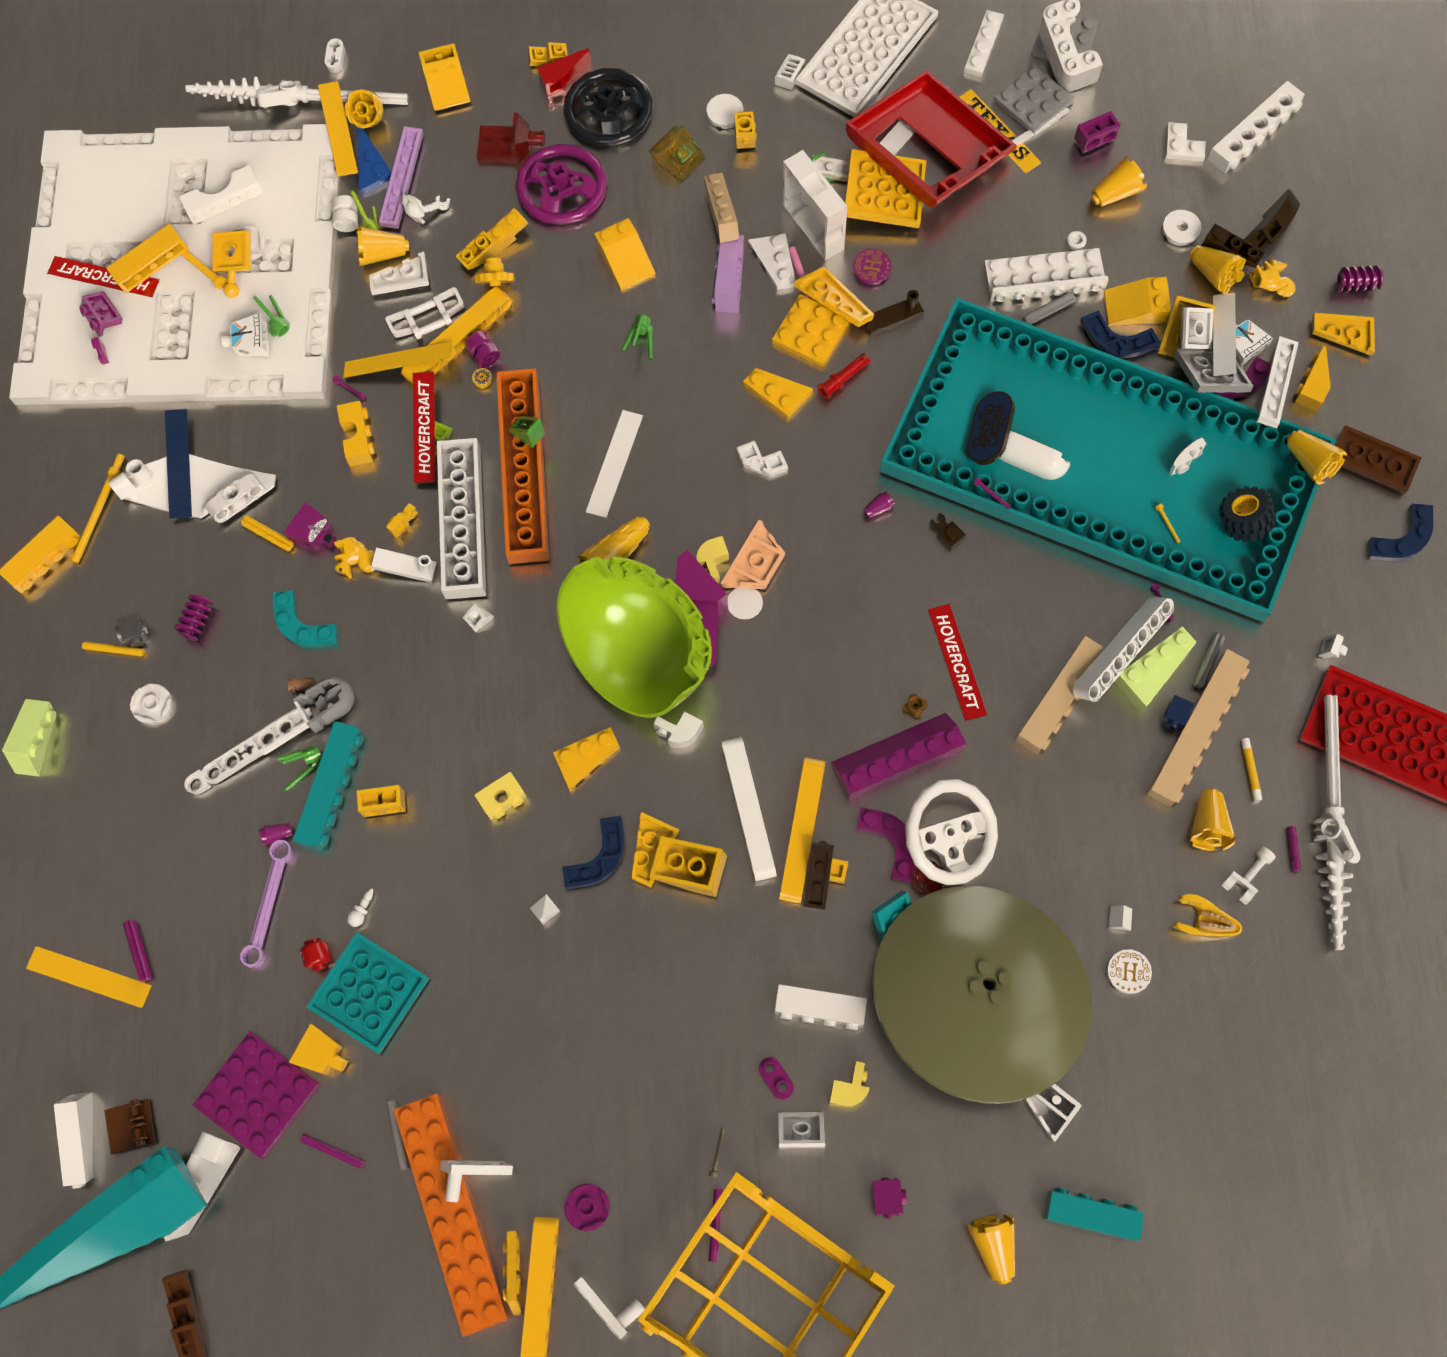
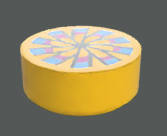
(482, 378)

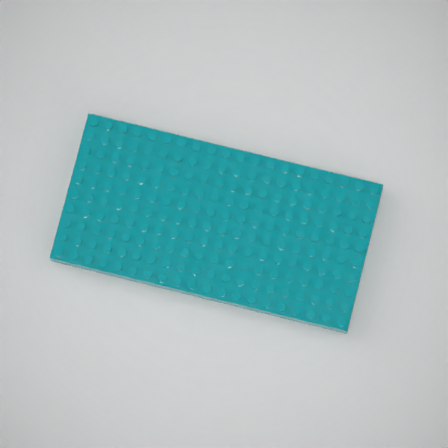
(1121, 438)

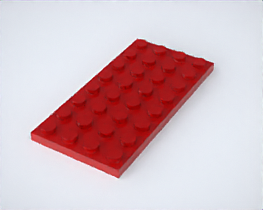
(1383, 732)

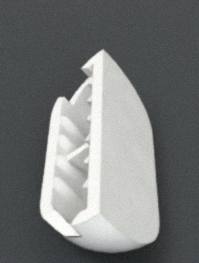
(1034, 457)

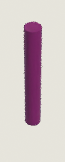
(332, 1151)
(715, 1224)

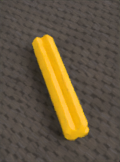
(267, 533)

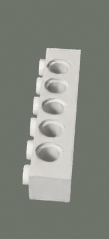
(1256, 127)

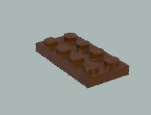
(1377, 459)

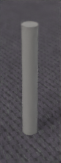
(399, 1145)

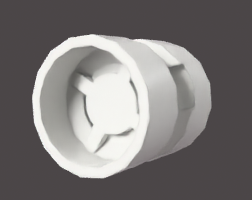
(344, 213)

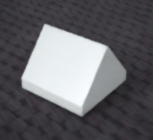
(1120, 917)

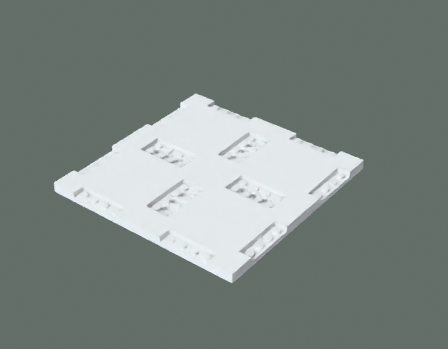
(121, 188)

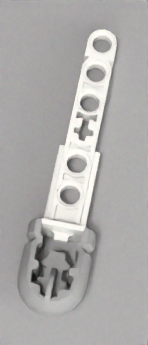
(327, 692)

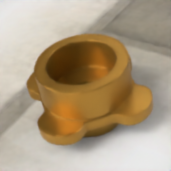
(916, 711)

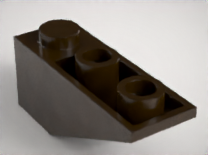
(1224, 240)

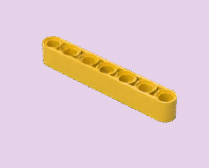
(475, 319)
(802, 830)
(539, 1287)

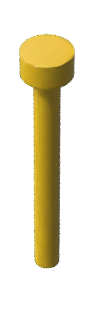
(1160, 508)

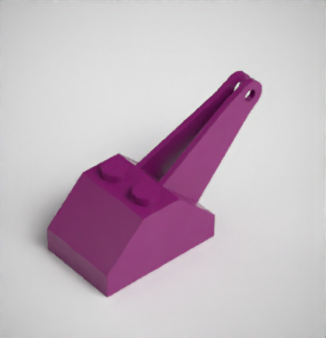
(705, 594)

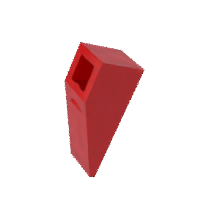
(562, 72)

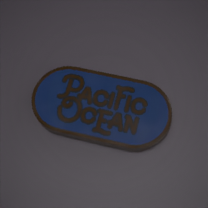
(990, 428)

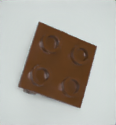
(130, 1126)

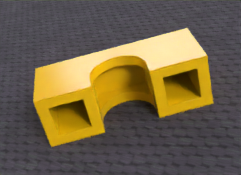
(358, 448)

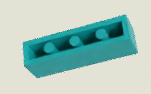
(1094, 1215)

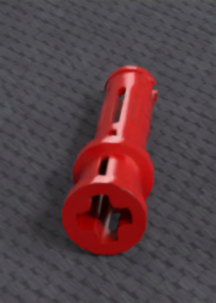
(837, 381)

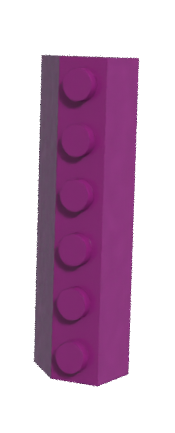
(899, 755)

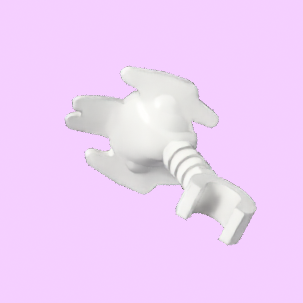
(415, 209)

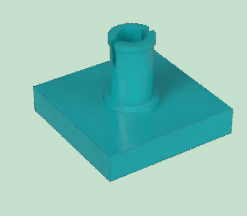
(887, 912)

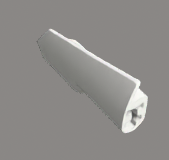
(207, 1167)

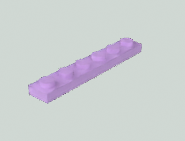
(401, 177)

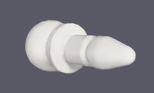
(356, 917)

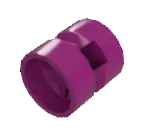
(483, 349)

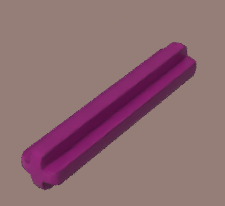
(137, 950)

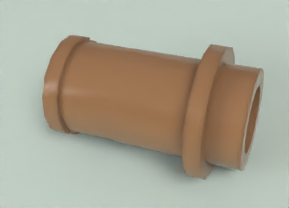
(300, 684)

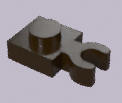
(949, 533)

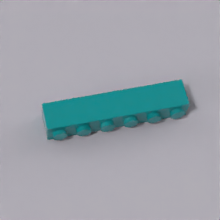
(328, 786)

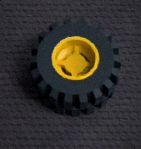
(1247, 514)

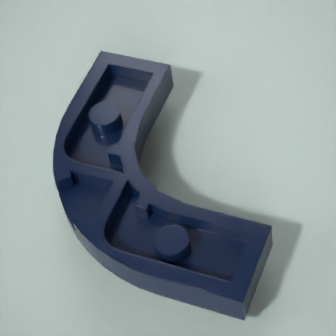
(1116, 344)
(1406, 547)
(603, 864)

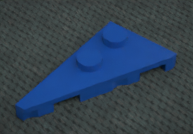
(371, 165)

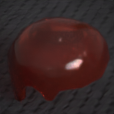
(925, 884)

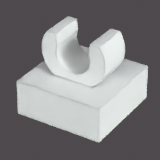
(1332, 647)

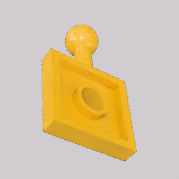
(239, 262)

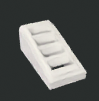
(786, 82)

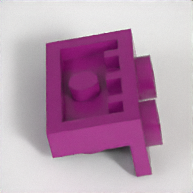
(99, 312)

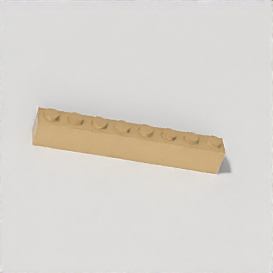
(1197, 731)

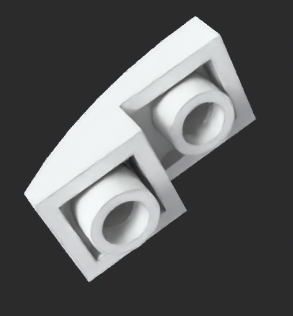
(1186, 456)

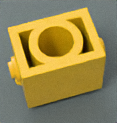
(745, 130)

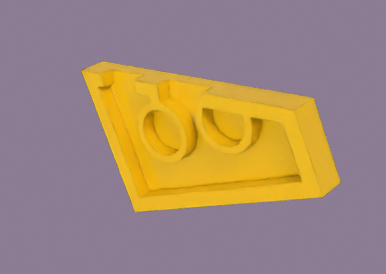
(1347, 330)
(777, 391)
(585, 755)

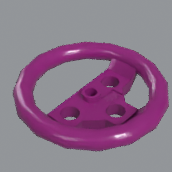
(560, 180)

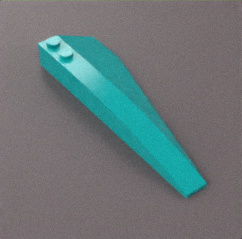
(128, 1214)

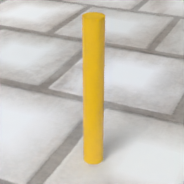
(113, 648)

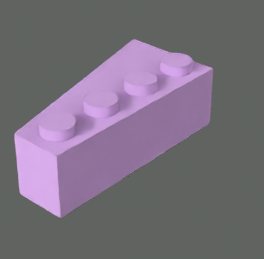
(728, 276)

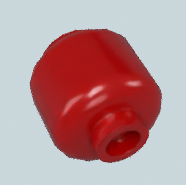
(315, 954)

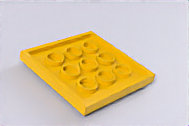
(878, 196)

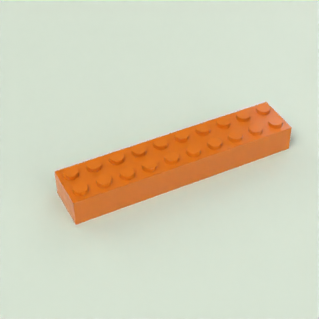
(522, 470)
(453, 1225)

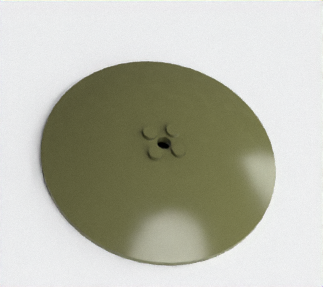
(952, 1028)

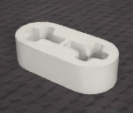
(330, 55)

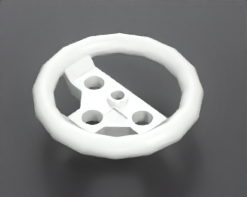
(949, 834)

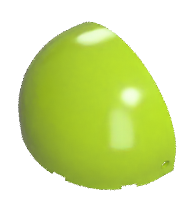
(633, 635)

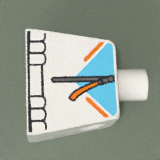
(248, 336)
(1250, 341)

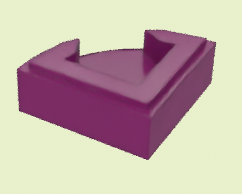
(102, 354)

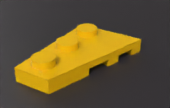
(647, 843)
(514, 1287)

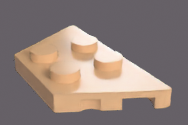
(755, 561)

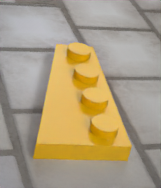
(831, 293)

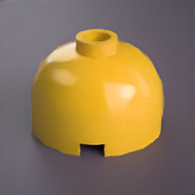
(364, 108)

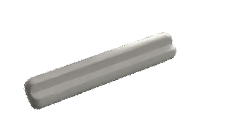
(1049, 308)
(1208, 661)

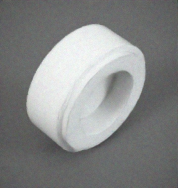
(1076, 241)

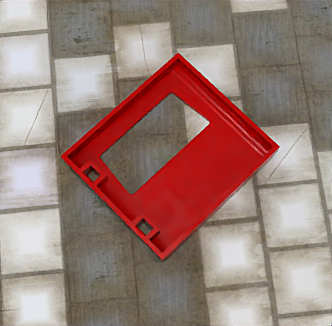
(941, 121)

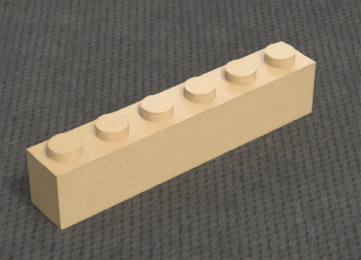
(1058, 699)

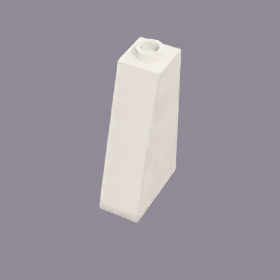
(75, 1138)

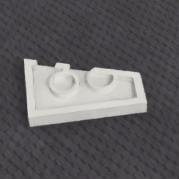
(775, 258)

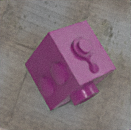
(889, 1197)

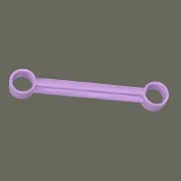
(267, 903)

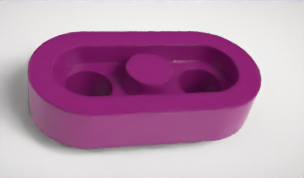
(775, 1078)

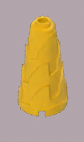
(620, 542)

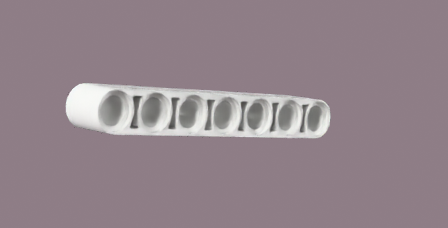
(1123, 648)
(748, 809)

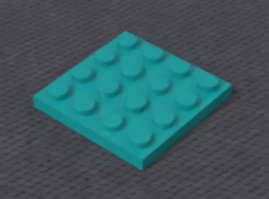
(368, 993)

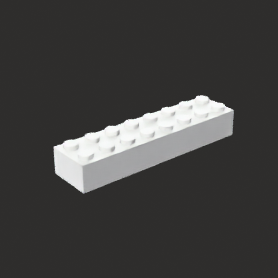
(461, 519)

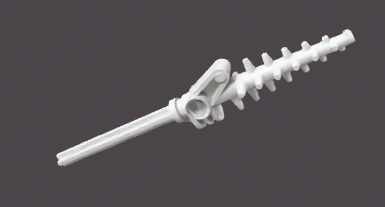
(286, 93)
(1339, 845)

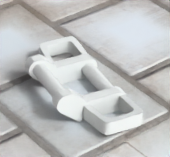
(409, 313)

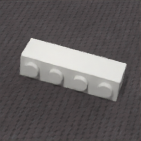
(820, 1006)

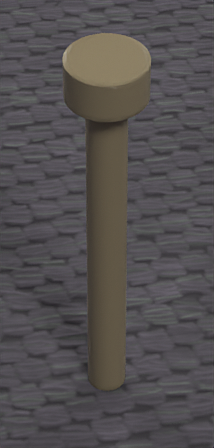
(713, 1173)

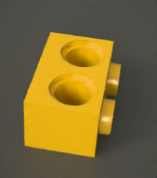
(381, 801)

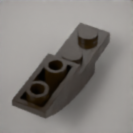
(1274, 221)

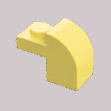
(711, 554)
(850, 1094)

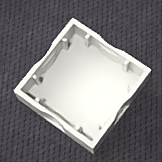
(814, 205)

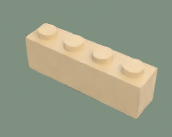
(721, 207)

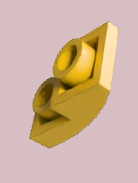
(543, 55)

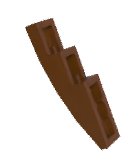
(184, 1315)

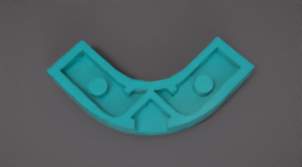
(297, 632)

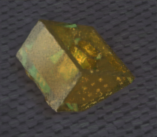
(677, 152)

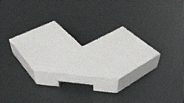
(767, 465)

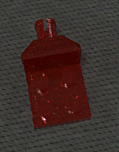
(507, 143)

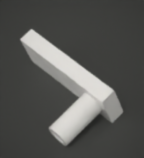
(404, 565)
(458, 1168)
(618, 1324)

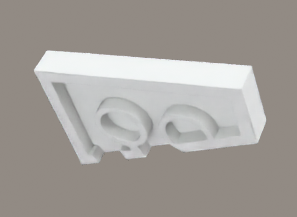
(404, 276)

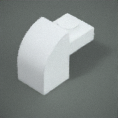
(683, 733)

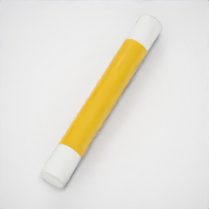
(1251, 769)

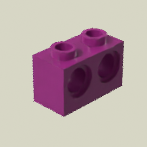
(1097, 132)

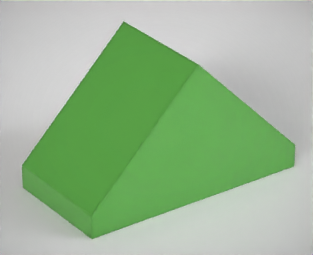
(528, 430)

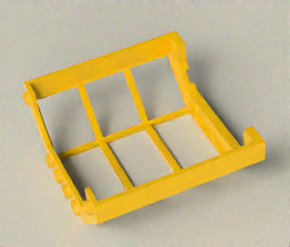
(772, 1208)

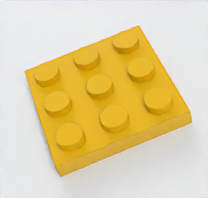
(811, 331)

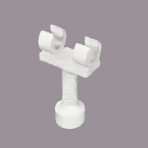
(1264, 856)

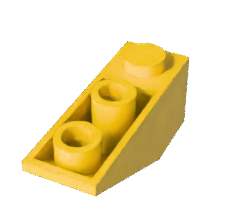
(1317, 382)

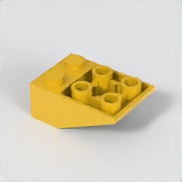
(444, 77)

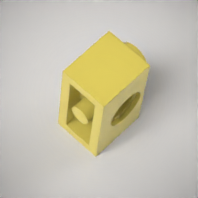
(505, 785)

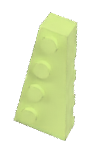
(1150, 673)

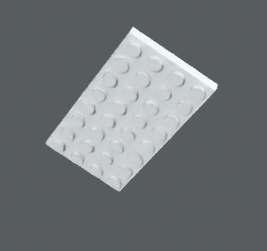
(865, 51)

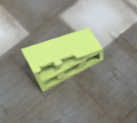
(30, 737)

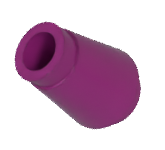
(879, 504)
(275, 832)

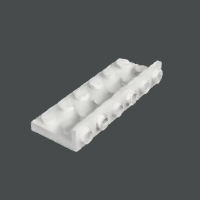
(1045, 274)

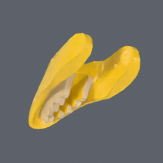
(1209, 919)

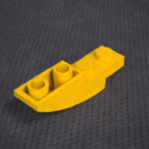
(493, 242)

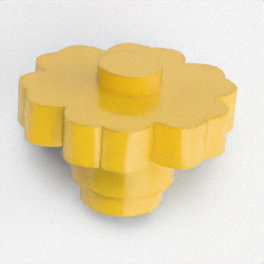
(494, 274)

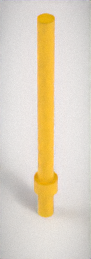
(111, 473)

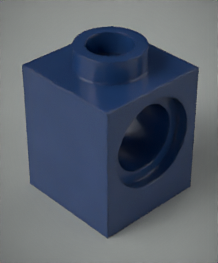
(1177, 713)

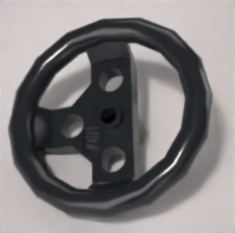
(605, 102)

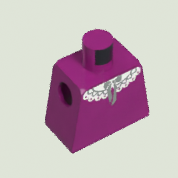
(310, 529)

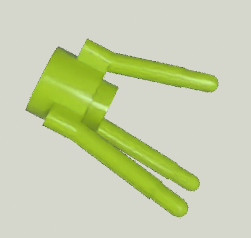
(367, 222)

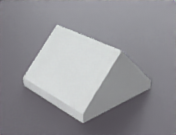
(1196, 328)
(801, 1130)

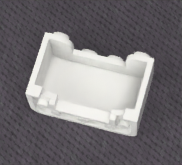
(1069, 68)

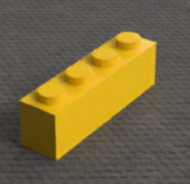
(147, 258)
(39, 554)

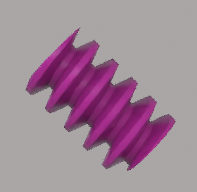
(1359, 277)
(193, 616)

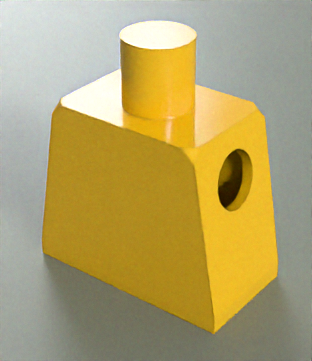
(318, 1052)

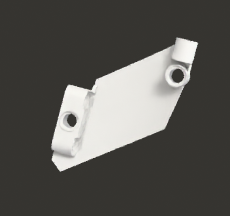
(214, 486)

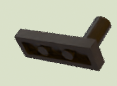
(896, 314)
(818, 875)

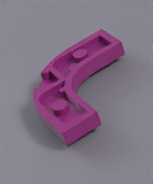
(1256, 373)
(894, 830)

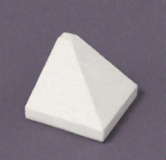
(477, 617)
(544, 909)

